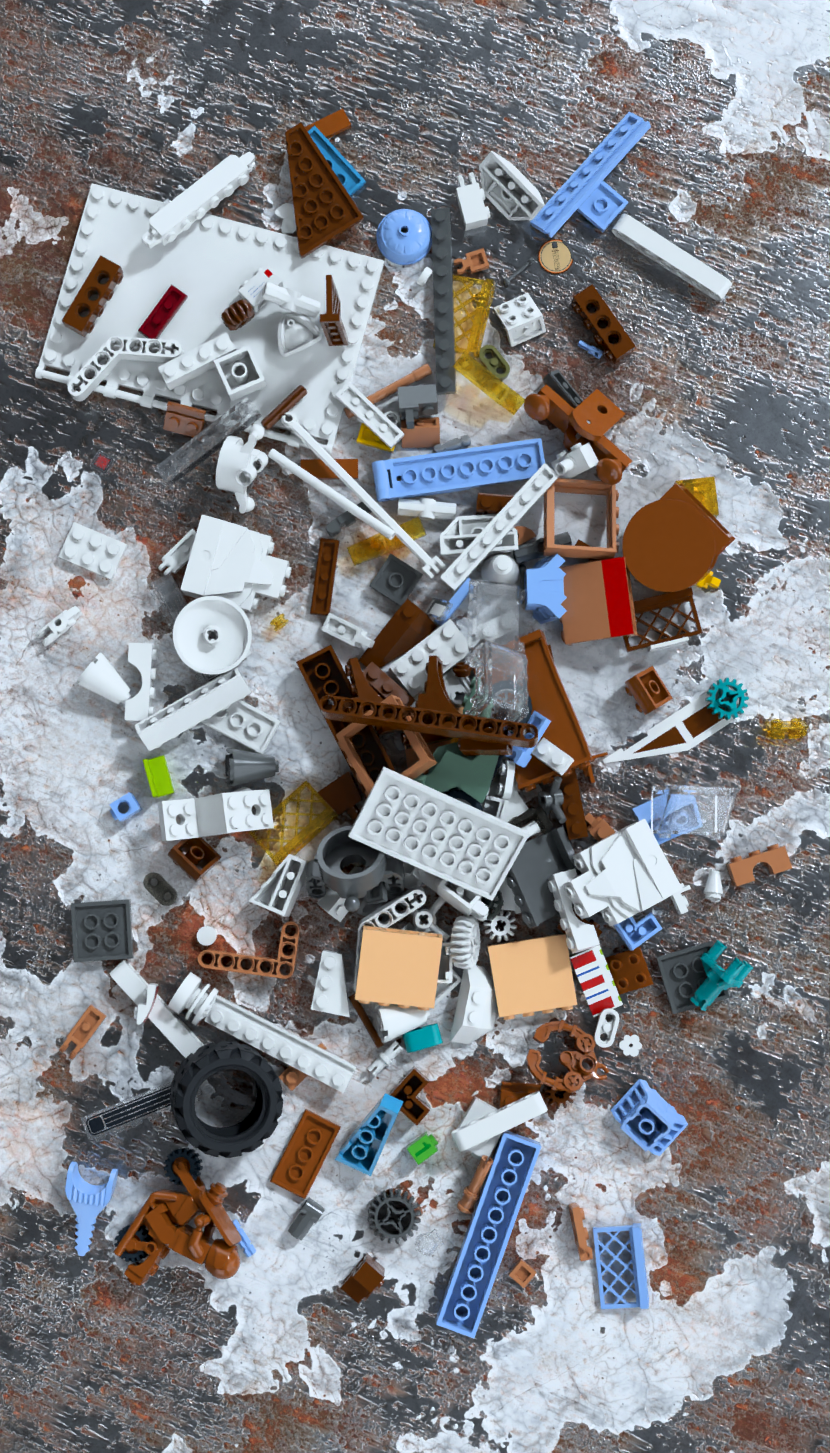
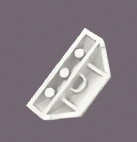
(509, 189)
(466, 529)
(475, 1006)

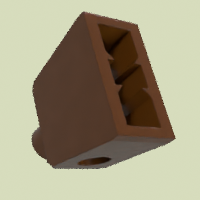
(342, 796)

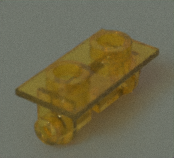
(778, 728)

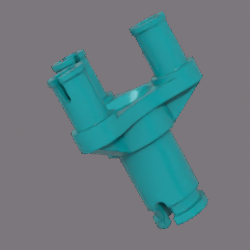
(718, 977)

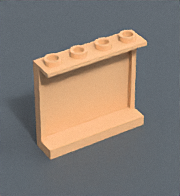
(398, 967)
(532, 976)

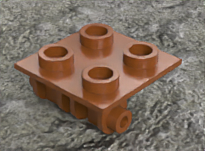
(629, 970)

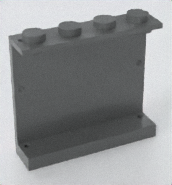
(530, 874)

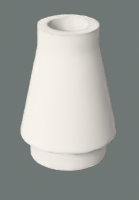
(713, 887)

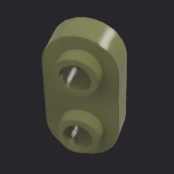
(494, 363)

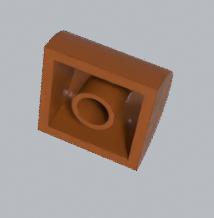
(647, 690)

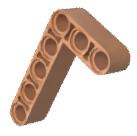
(257, 960)

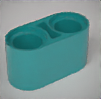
(422, 1038)

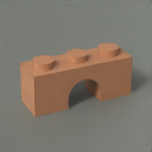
(774, 858)

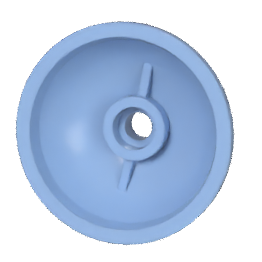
(404, 247)

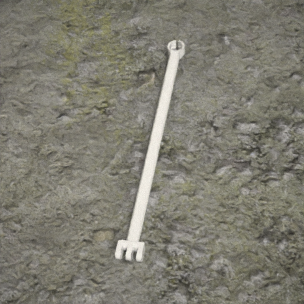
(363, 496)

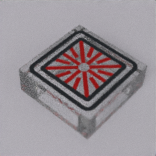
(102, 463)

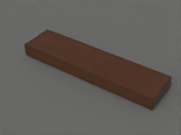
(324, 577)

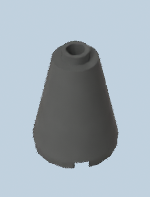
(248, 767)

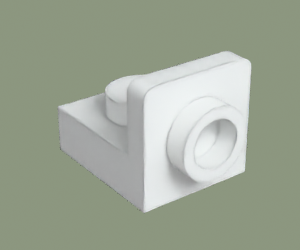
(679, 901)

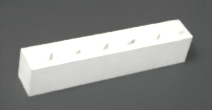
(192, 709)

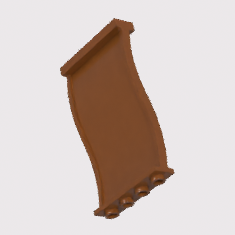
(552, 702)

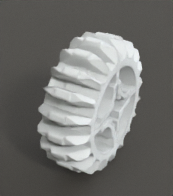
(465, 942)

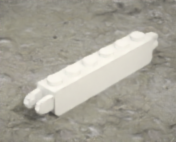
(198, 199)

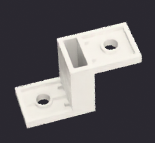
(215, 815)

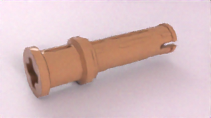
(472, 1192)

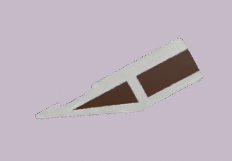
(677, 732)

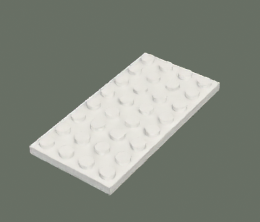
(438, 833)

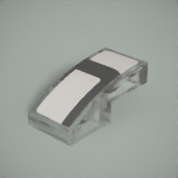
(438, 609)

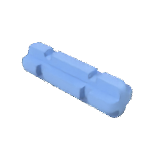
(249, 1249)

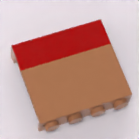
(597, 601)

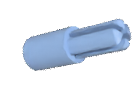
(591, 349)

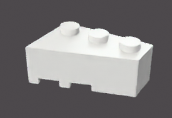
(283, 887)
(331, 987)

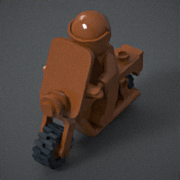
(167, 1220)

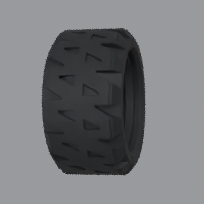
(248, 1133)

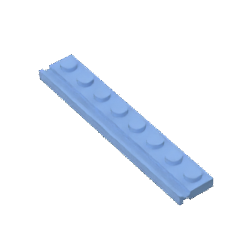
(590, 174)

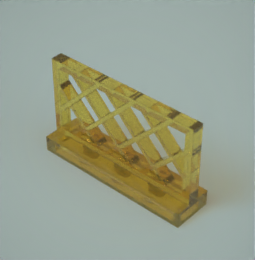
(481, 313)
(306, 834)

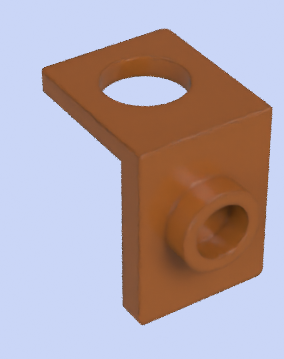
(587, 772)

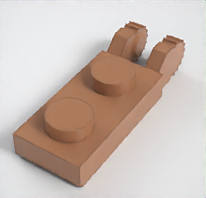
(83, 1030)

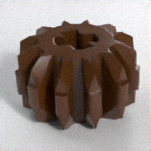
(237, 314)
(556, 1098)

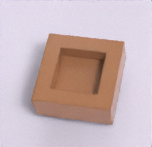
(522, 1273)

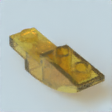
(488, 383)
(380, 545)

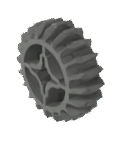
(387, 1220)

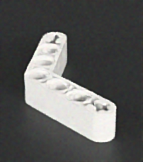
(115, 357)
(394, 916)

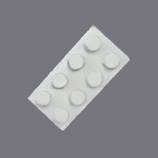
(445, 642)

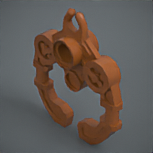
(571, 1060)

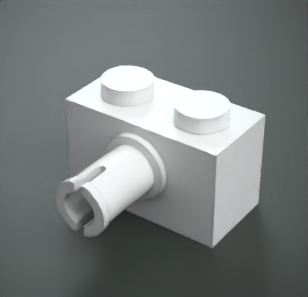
(575, 462)

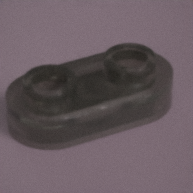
(160, 889)

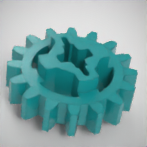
(724, 691)

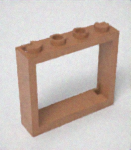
(612, 512)
(426, 758)

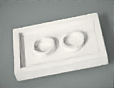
(93, 551)

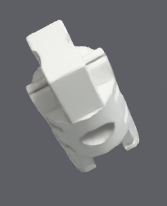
(66, 619)

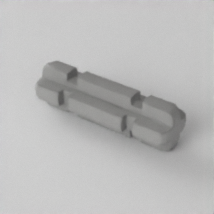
(453, 444)

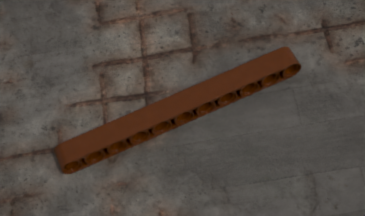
(436, 727)

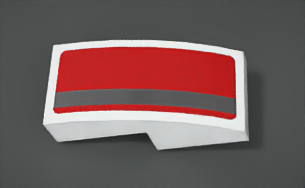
(143, 1010)

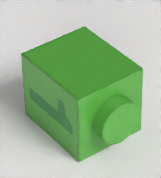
(423, 1147)

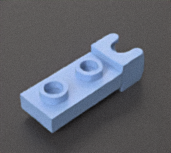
(522, 755)

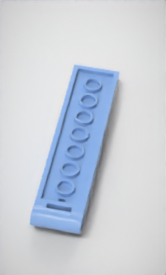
(457, 470)

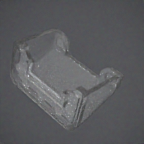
(494, 613)
(691, 810)

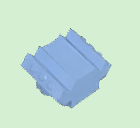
(545, 589)
(648, 1118)

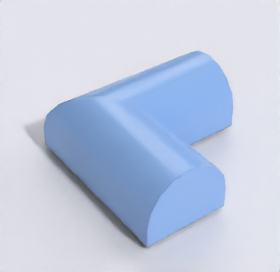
(636, 933)

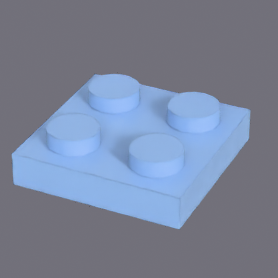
(602, 206)

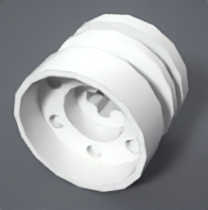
(193, 998)

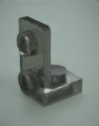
(539, 817)

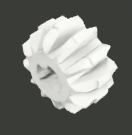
(506, 928)

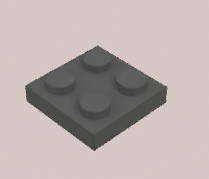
(396, 580)

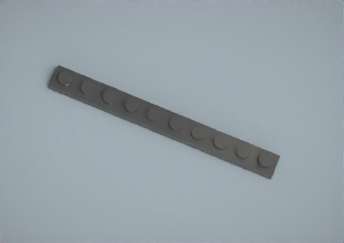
(443, 301)

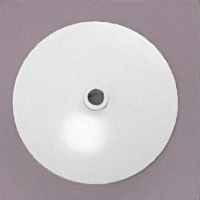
(217, 653)

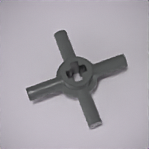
(552, 798)

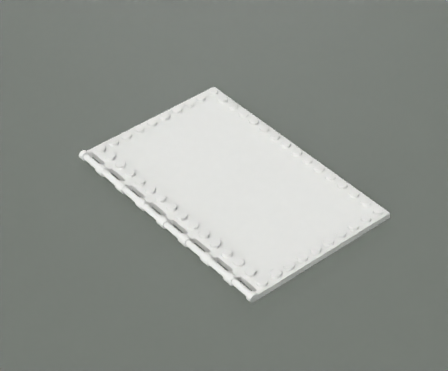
(209, 267)

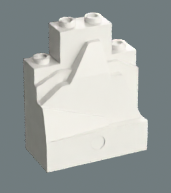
(234, 565)
(621, 875)

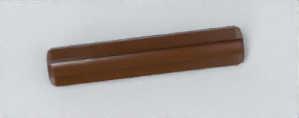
(286, 405)

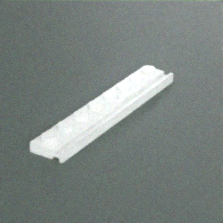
(281, 1044)

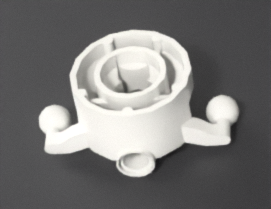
(238, 468)

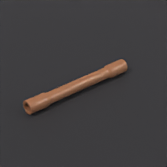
(414, 376)

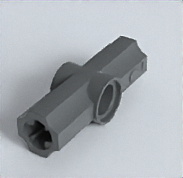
(530, 551)

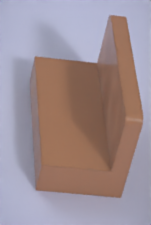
(424, 435)

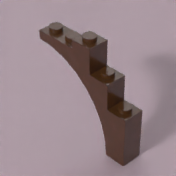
(363, 691)
(438, 699)

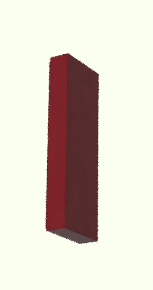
(163, 313)

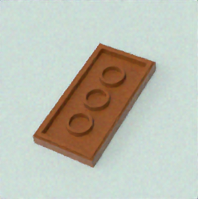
(305, 1154)

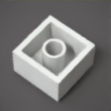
(240, 373)

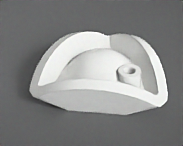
(296, 333)

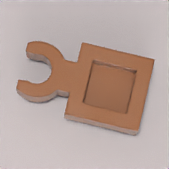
(475, 261)

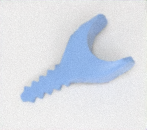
(87, 1203)

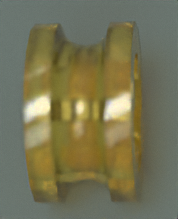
(279, 622)

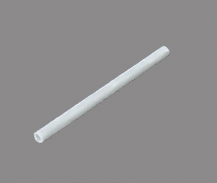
(332, 494)

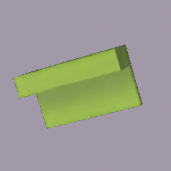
(158, 776)

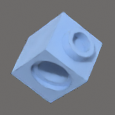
(134, 807)

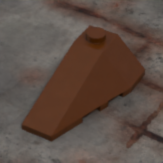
(399, 635)

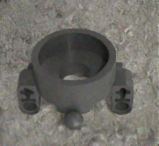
(339, 850)

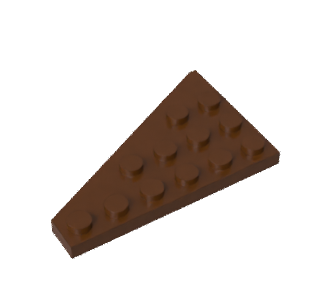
(319, 198)

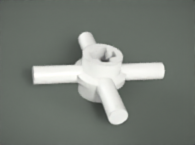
(431, 926)

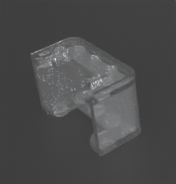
(498, 682)

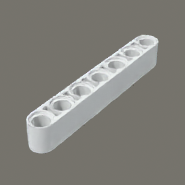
(671, 257)
(160, 1015)

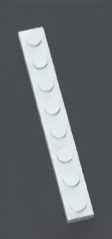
(499, 527)

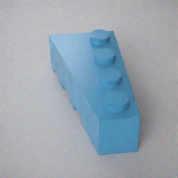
(369, 1138)

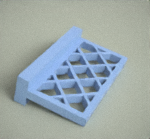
(637, 1261)

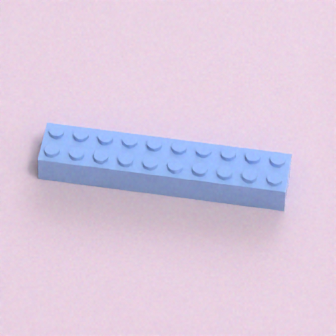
(488, 1234)

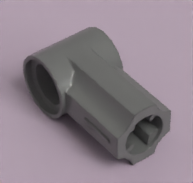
(308, 1215)

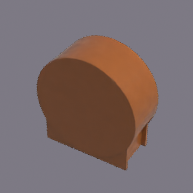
(673, 541)

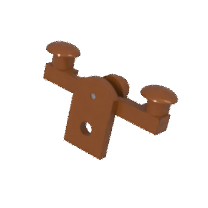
(583, 426)

